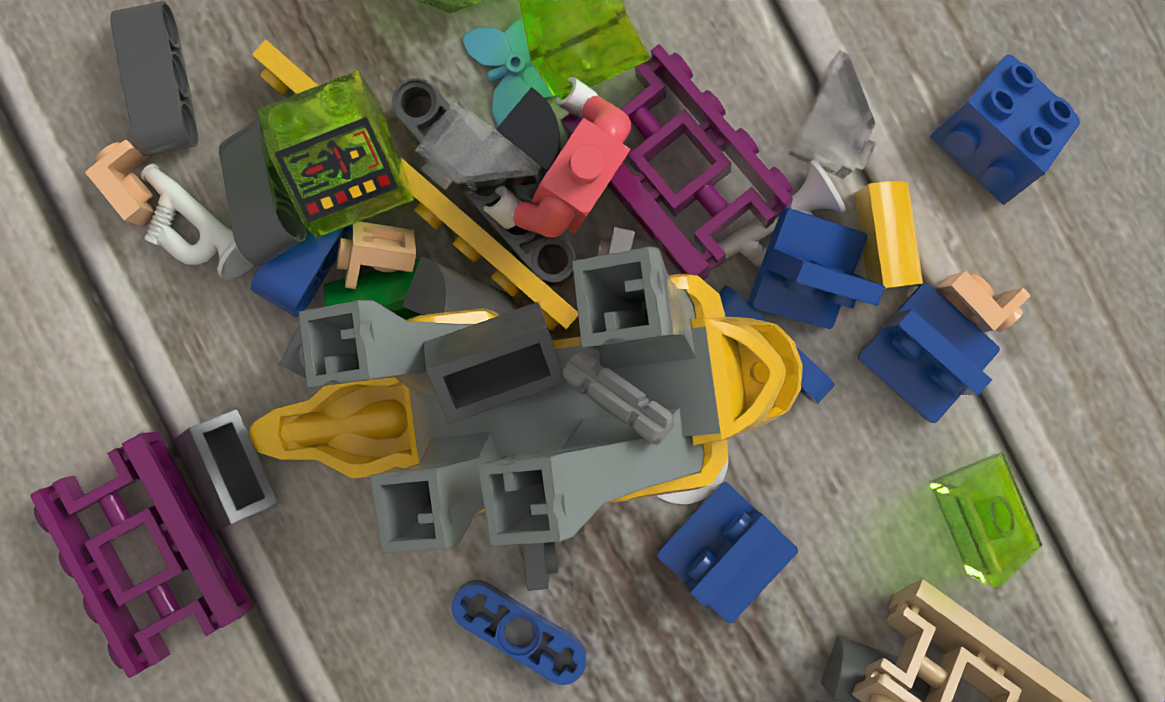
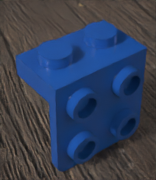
(1008, 129)

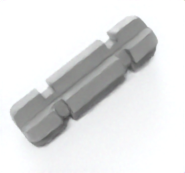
(618, 397)

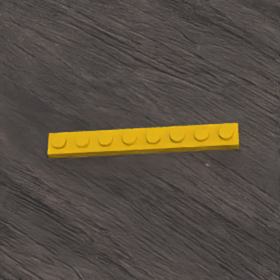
(438, 209)

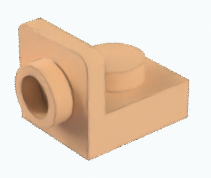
(120, 186)
(376, 246)
(974, 300)

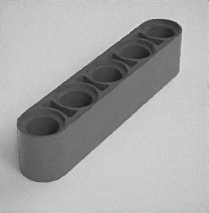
(526, 246)

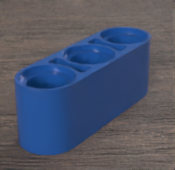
(298, 273)

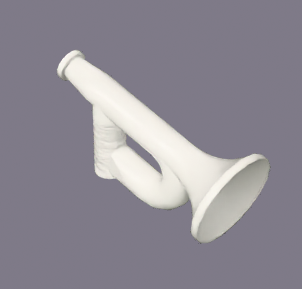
(815, 194)
(213, 234)

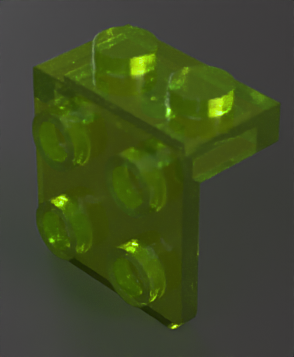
(580, 41)

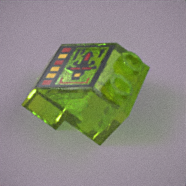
(335, 154)

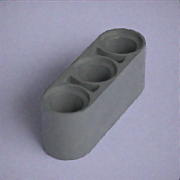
(154, 78)
(258, 203)

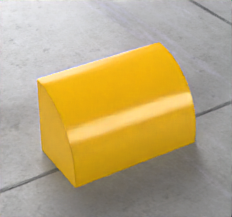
(891, 241)

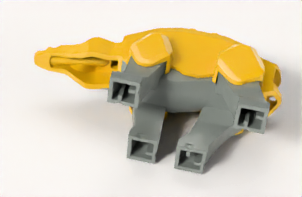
(550, 456)

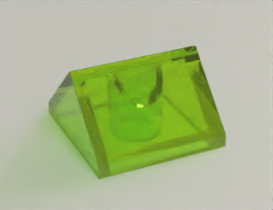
(987, 519)

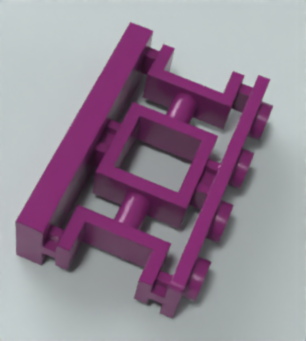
(711, 137)
(179, 534)

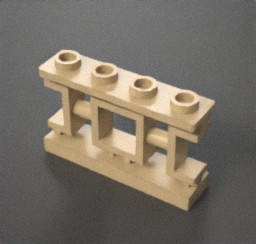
(972, 654)

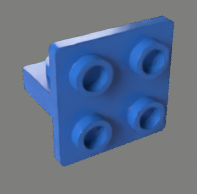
(812, 270)
(930, 354)
(726, 552)

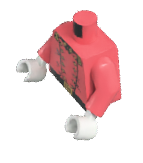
(577, 173)

